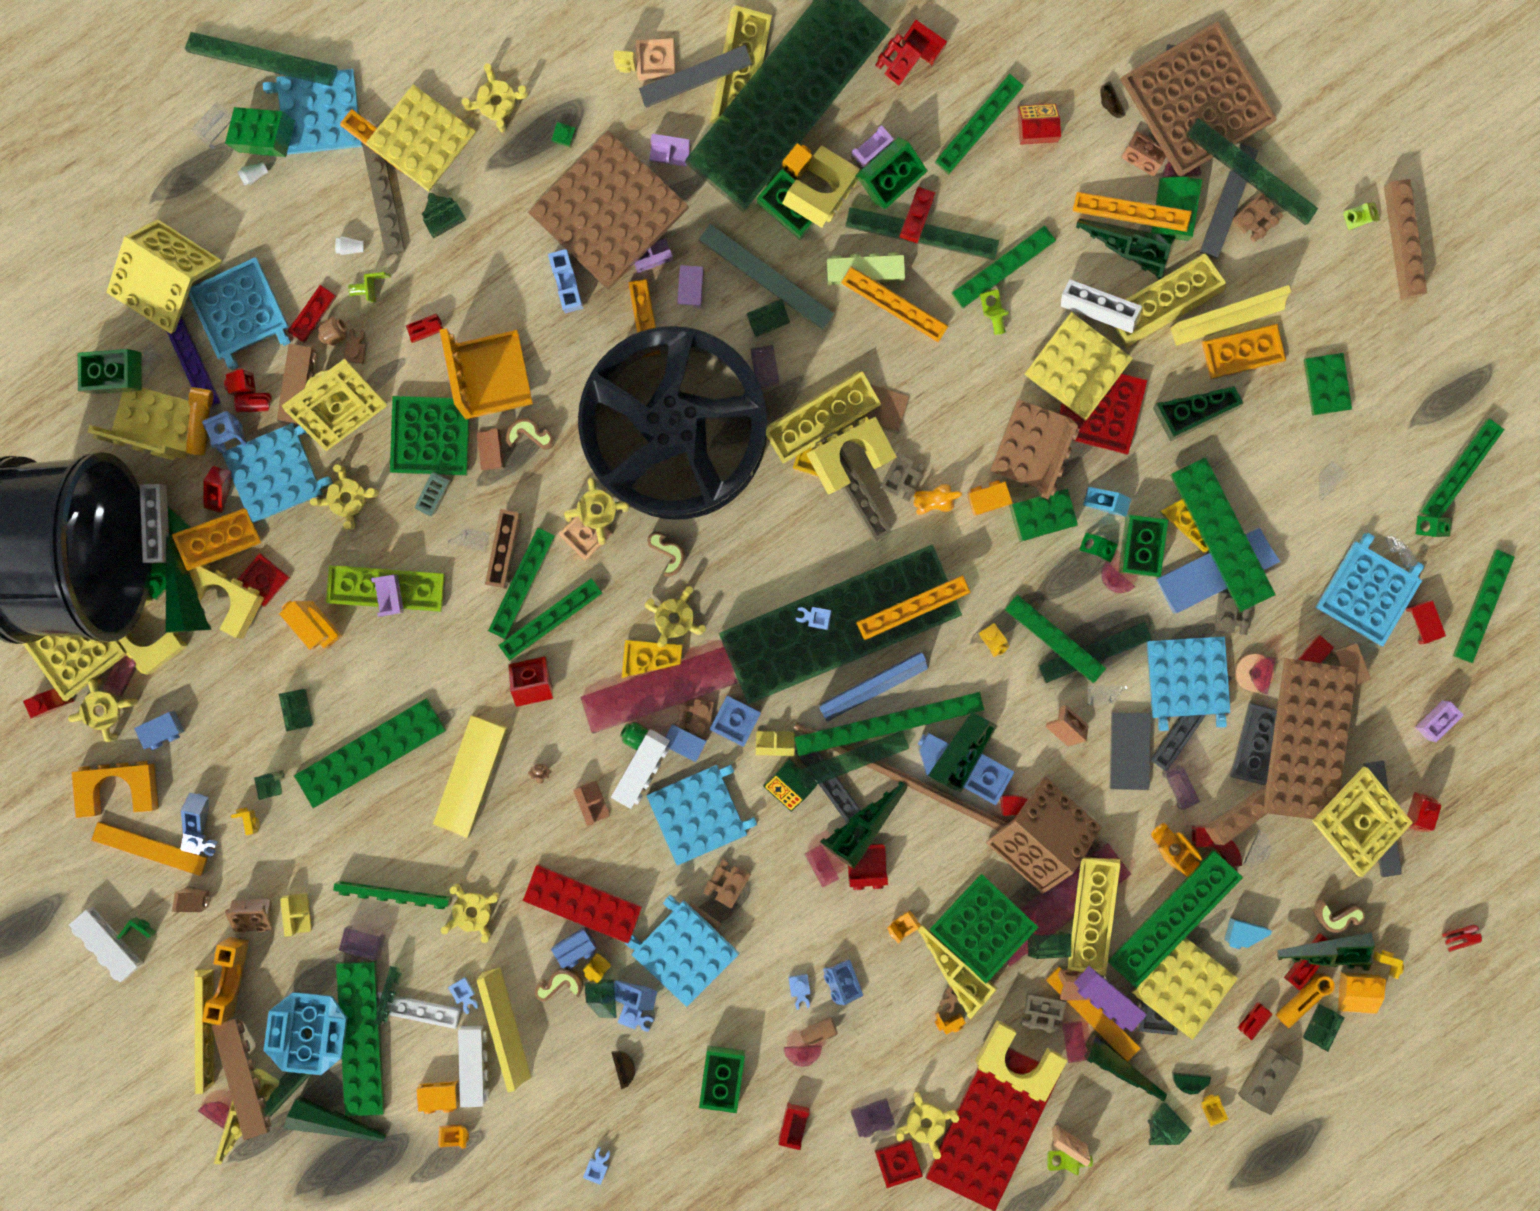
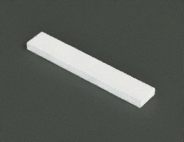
(424, 1011)

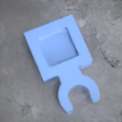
(817, 617)
(195, 843)
(800, 987)
(462, 992)
(631, 1018)
(597, 1168)

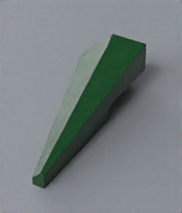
(1142, 247)
(182, 602)
(856, 836)
(1347, 951)
(1109, 1060)
(313, 1118)

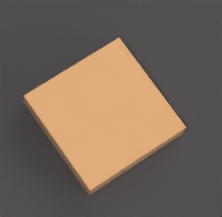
(655, 58)
(582, 538)
(1071, 1145)

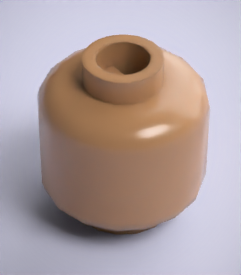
(332, 331)

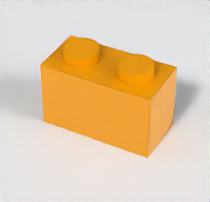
(797, 161)
(989, 498)
(438, 1097)

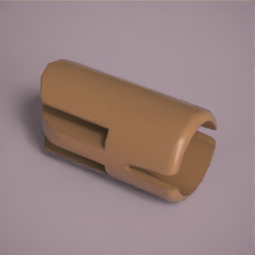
(819, 1032)

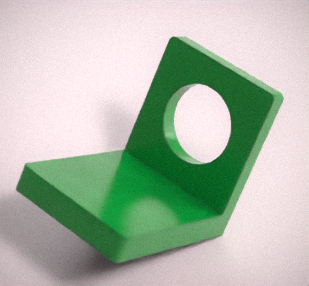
(1438, 526)
(1101, 548)
(140, 925)

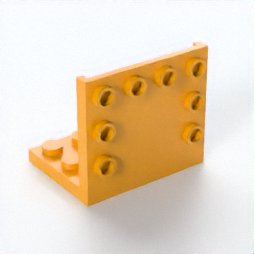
(486, 373)

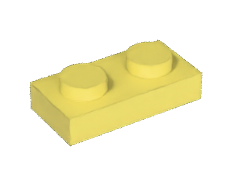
(624, 61)

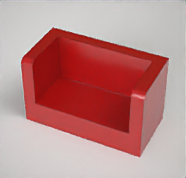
(925, 41)
(1427, 621)
(793, 1126)

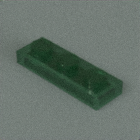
(388, 996)

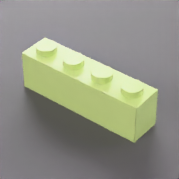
(877, 267)

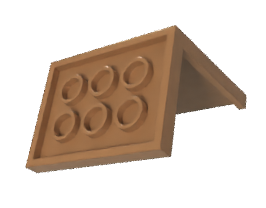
(1035, 447)
(1046, 837)

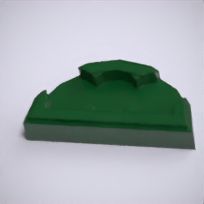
(1190, 1083)

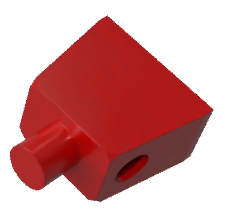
(1423, 812)

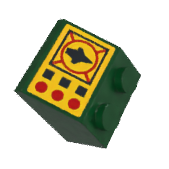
(787, 786)

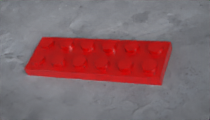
(582, 904)

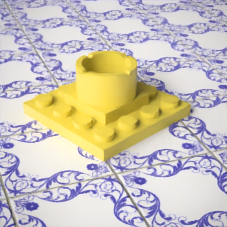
(334, 404)
(1362, 821)

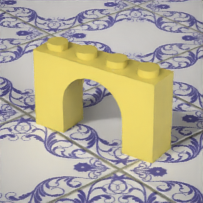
(820, 206)
(826, 456)
(243, 601)
(153, 656)
(1037, 1082)

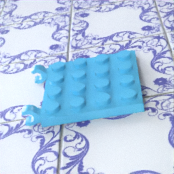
(317, 111)
(238, 310)
(274, 473)
(1369, 592)
(1188, 679)
(698, 814)
(684, 952)

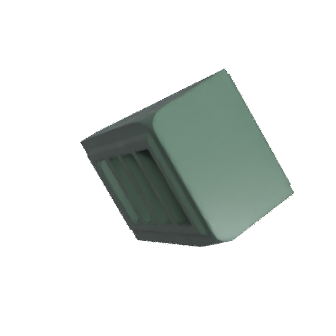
(424, 508)

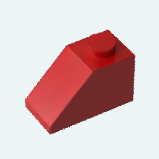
(240, 382)
(216, 489)
(45, 703)

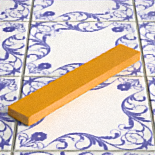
(1132, 211)
(894, 304)
(913, 607)
(149, 848)
(1099, 1021)

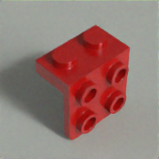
(870, 869)

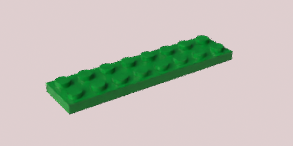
(1222, 534)
(370, 753)
(1175, 919)
(362, 1043)

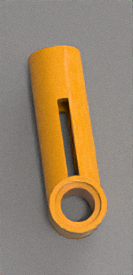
(200, 404)
(1305, 999)

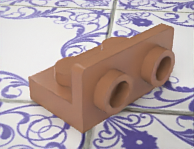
(1144, 154)

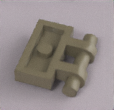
(897, 474)
(1226, 615)
(1043, 1007)

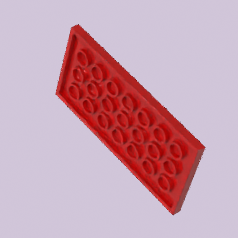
(990, 1135)

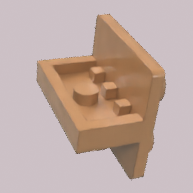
(249, 915)

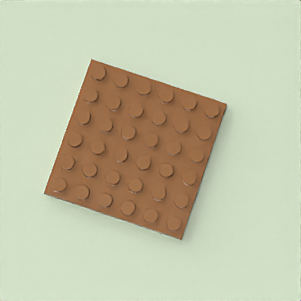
(1192, 82)
(608, 210)

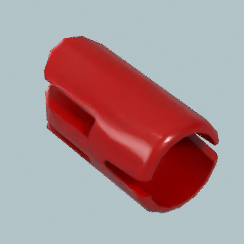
(424, 328)
(252, 402)
(1466, 935)
(1255, 1021)

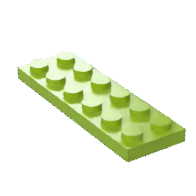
(355, 587)

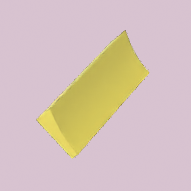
(747, 29)
(1173, 297)
(1230, 315)
(821, 416)
(470, 776)
(1094, 914)
(503, 1028)
(203, 1032)

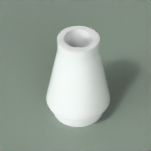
(252, 173)
(348, 246)

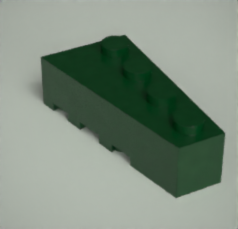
(1193, 412)
(963, 752)

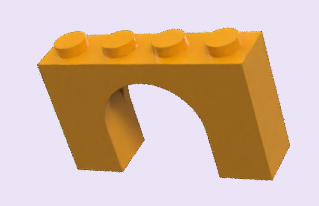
(309, 624)
(139, 777)
(231, 956)

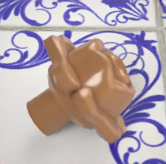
(539, 772)

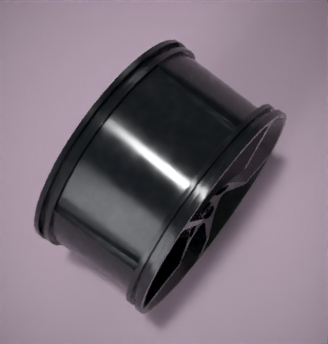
(672, 421)
(70, 549)

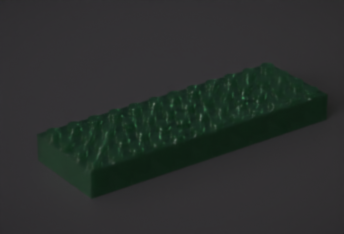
(786, 98)
(781, 652)

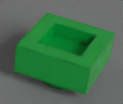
(563, 134)

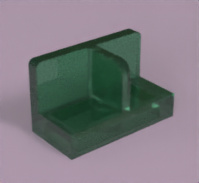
(768, 318)
(295, 709)
(269, 784)
(1323, 1027)

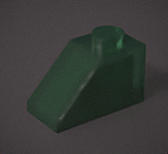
(601, 997)

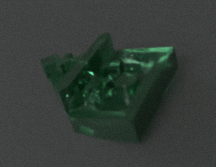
(441, 214)
(1167, 1127)

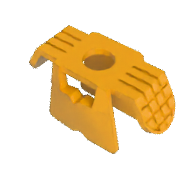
(1184, 860)

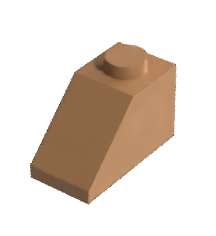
(191, 900)

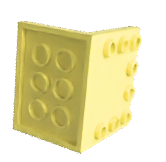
(158, 271)
(149, 422)

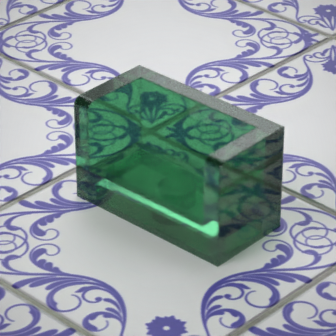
(1049, 945)

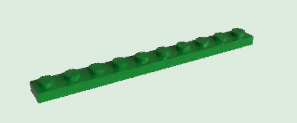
(889, 723)

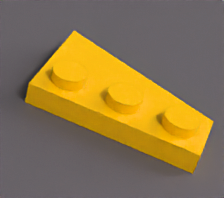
(1181, 519)
(648, 656)

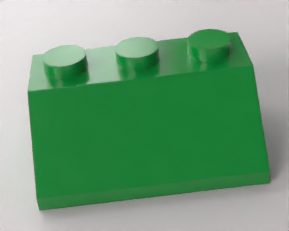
(1179, 194)

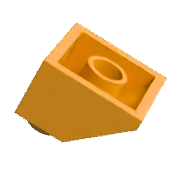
(1361, 992)

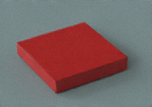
(264, 577)
(898, 1163)

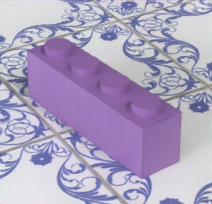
(1109, 998)

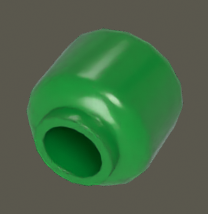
(633, 735)

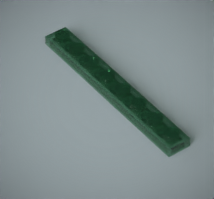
(261, 58)
(1251, 171)
(930, 235)

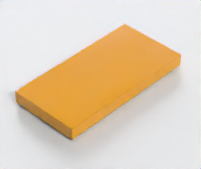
(1243, 351)
(216, 539)

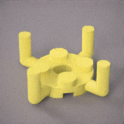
(491, 89)
(335, 493)
(600, 520)
(678, 607)
(111, 706)
(466, 922)
(928, 1134)

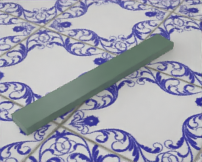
(766, 276)

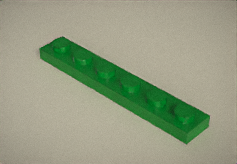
(979, 124)
(1003, 267)
(1462, 469)
(521, 583)
(1483, 606)
(550, 619)
(1055, 639)
(384, 893)

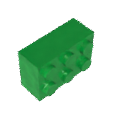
(260, 131)
(891, 173)
(772, 199)
(109, 371)
(1043, 515)
(1143, 546)
(722, 1079)

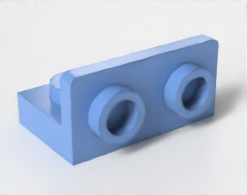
(843, 983)

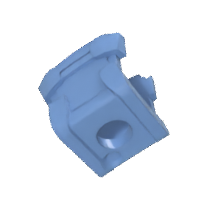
(233, 429)

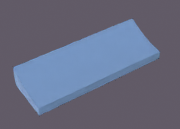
(1202, 579)
(873, 686)

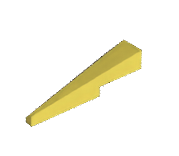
(966, 984)
(232, 1128)

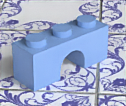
(566, 281)

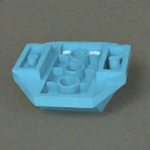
(286, 1037)

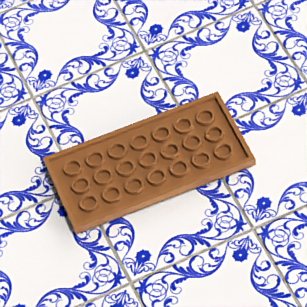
(1309, 738)

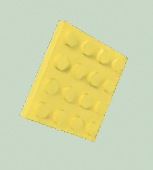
(421, 138)
(1078, 366)
(73, 661)
(1186, 988)

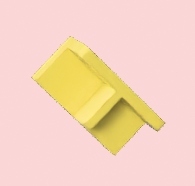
(775, 743)
(295, 914)

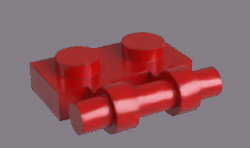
(904, 61)

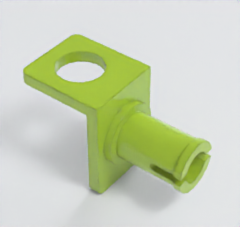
(1361, 215)
(368, 286)
(994, 312)
(1067, 1162)

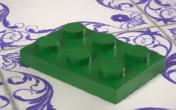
(1327, 384)

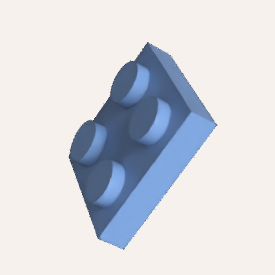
(735, 721)
(989, 779)

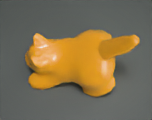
(939, 498)

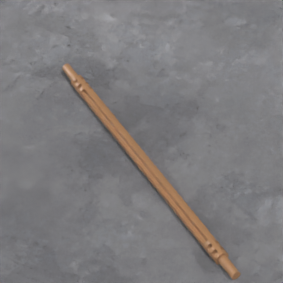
(921, 787)

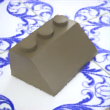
(1269, 1080)

